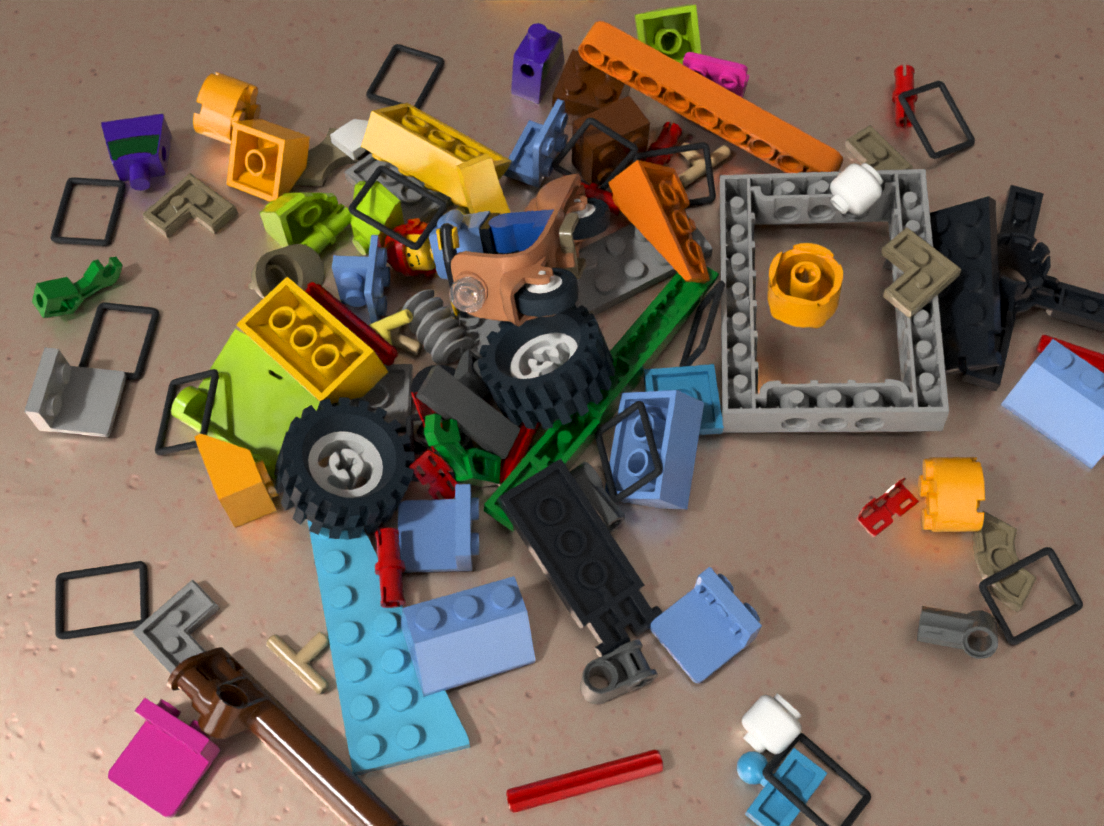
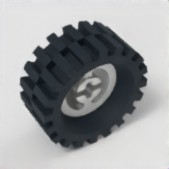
(547, 367)
(366, 449)

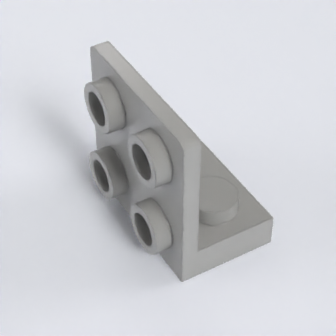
(74, 397)

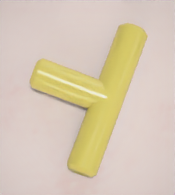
(391, 322)

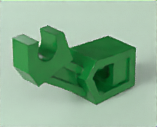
(64, 297)
(469, 465)

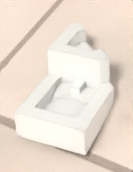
(350, 137)

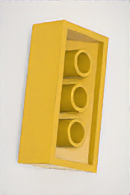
(425, 148)
(312, 344)

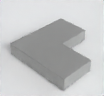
(170, 627)

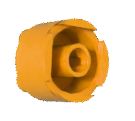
(224, 101)
(804, 285)
(952, 494)

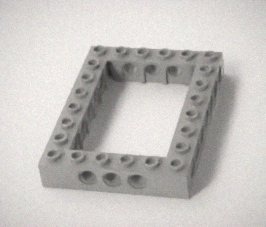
(906, 405)

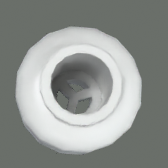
(856, 189)
(771, 724)

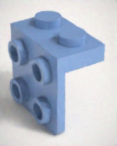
(538, 147)
(439, 532)
(706, 626)

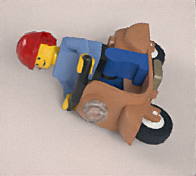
(508, 262)

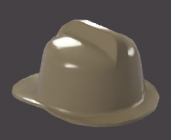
(294, 261)

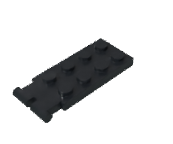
(972, 301)
(579, 556)

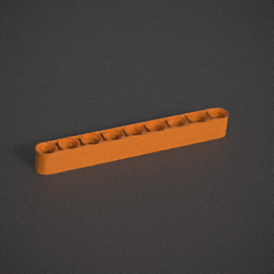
(705, 102)

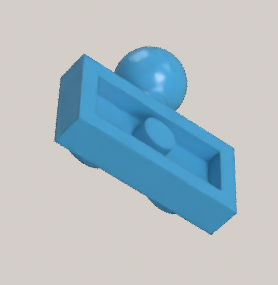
(795, 772)

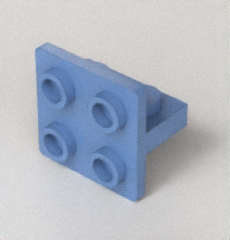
(363, 279)

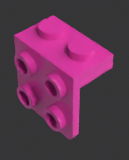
(723, 72)
(163, 758)

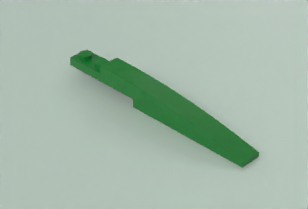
(631, 355)

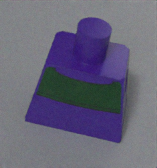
(541, 53)
(138, 148)

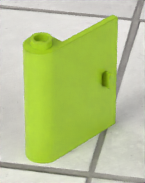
(249, 402)

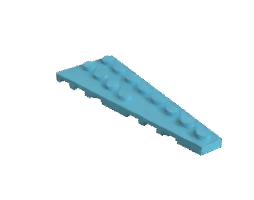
(375, 677)

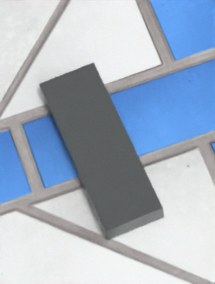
(473, 414)

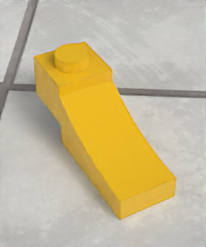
(481, 186)

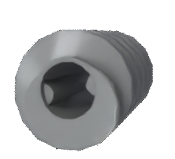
(436, 328)

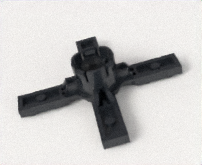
(1057, 298)

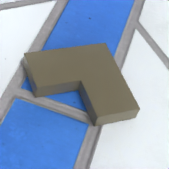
(875, 151)
(189, 200)
(924, 271)

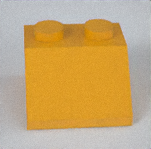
(266, 158)
(238, 480)

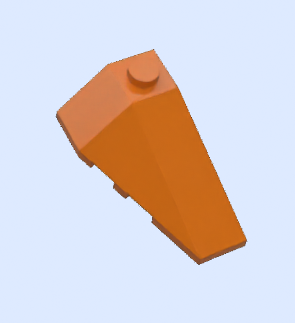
(656, 206)

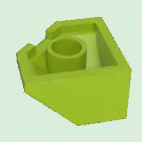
(670, 30)
(382, 207)
(293, 215)

